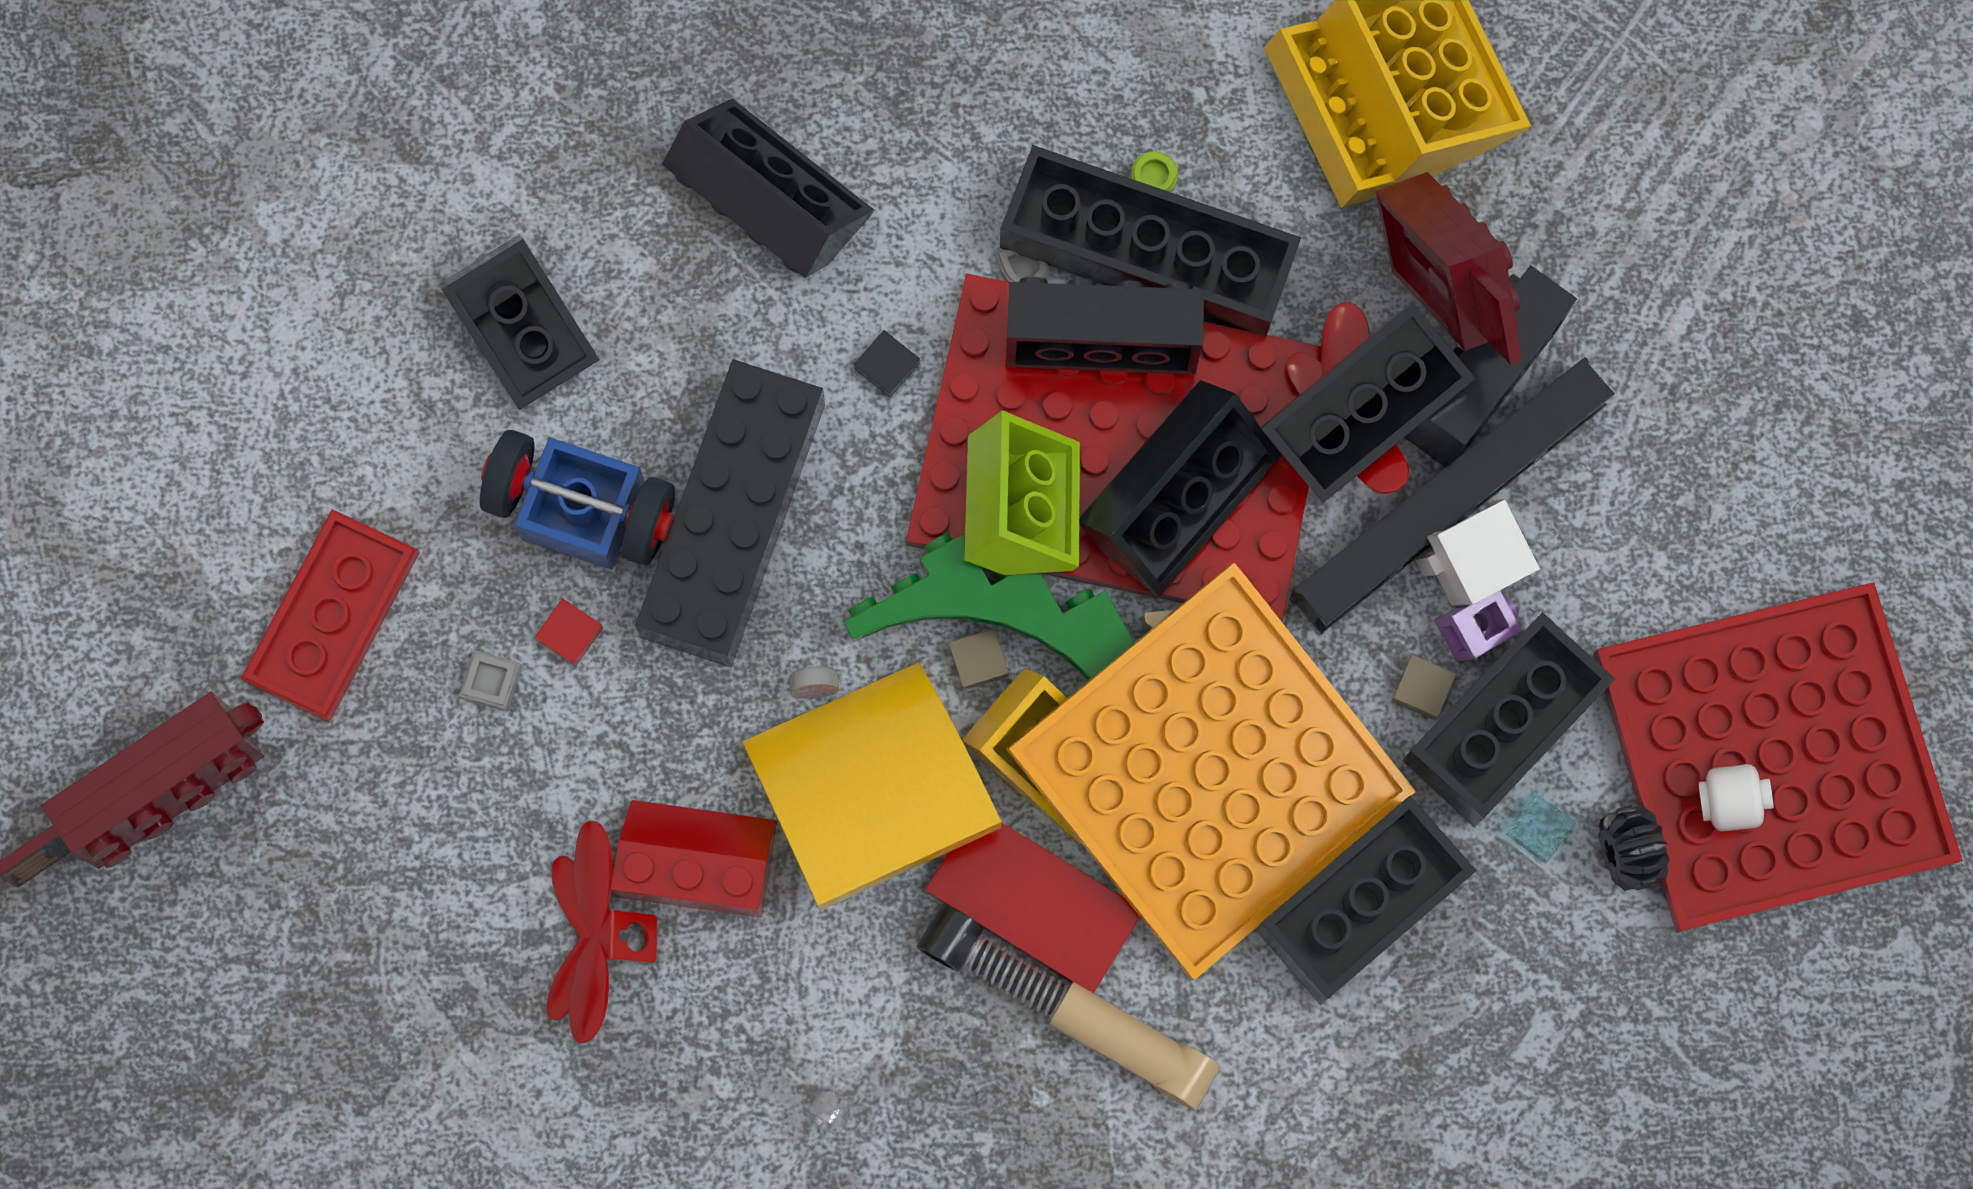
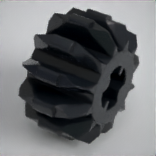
(1633, 847)

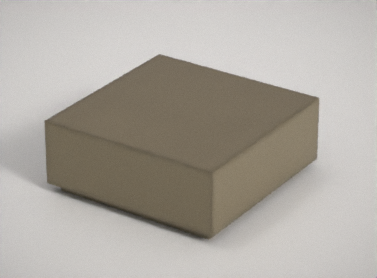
(978, 659)
(1423, 687)

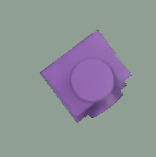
(1466, 638)

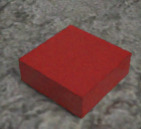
(569, 632)

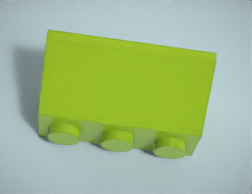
(1022, 498)

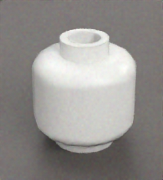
(1735, 797)

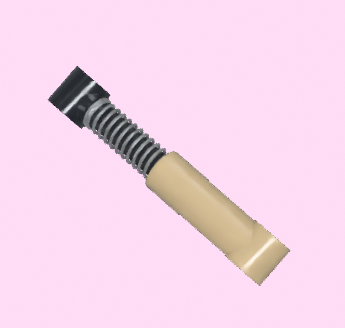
(1075, 1011)

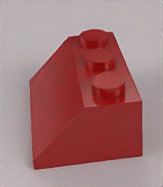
(694, 858)

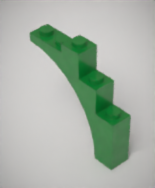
(1085, 635)

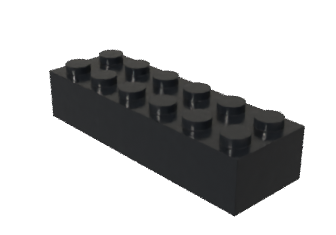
(1137, 232)
(731, 513)

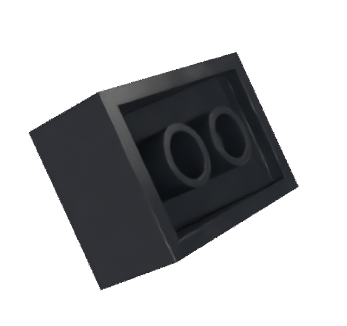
(519, 321)

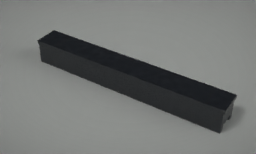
(1451, 496)

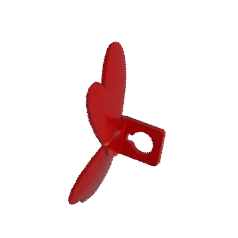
(1342, 333)
(585, 897)

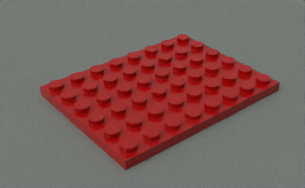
(1112, 420)

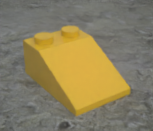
(1009, 717)

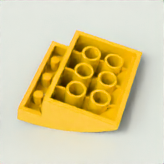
(1394, 91)
(871, 785)

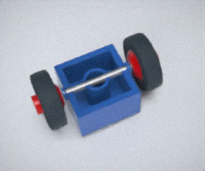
(577, 500)

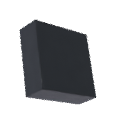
(886, 363)

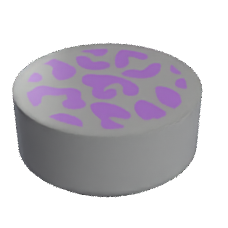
(814, 682)

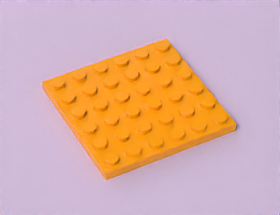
(1211, 770)

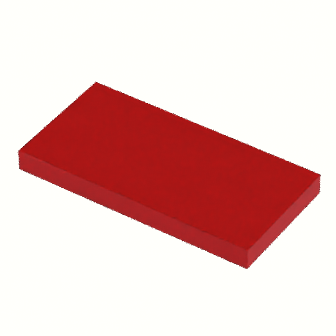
(330, 615)
(1036, 904)

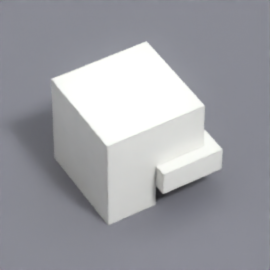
(1479, 555)

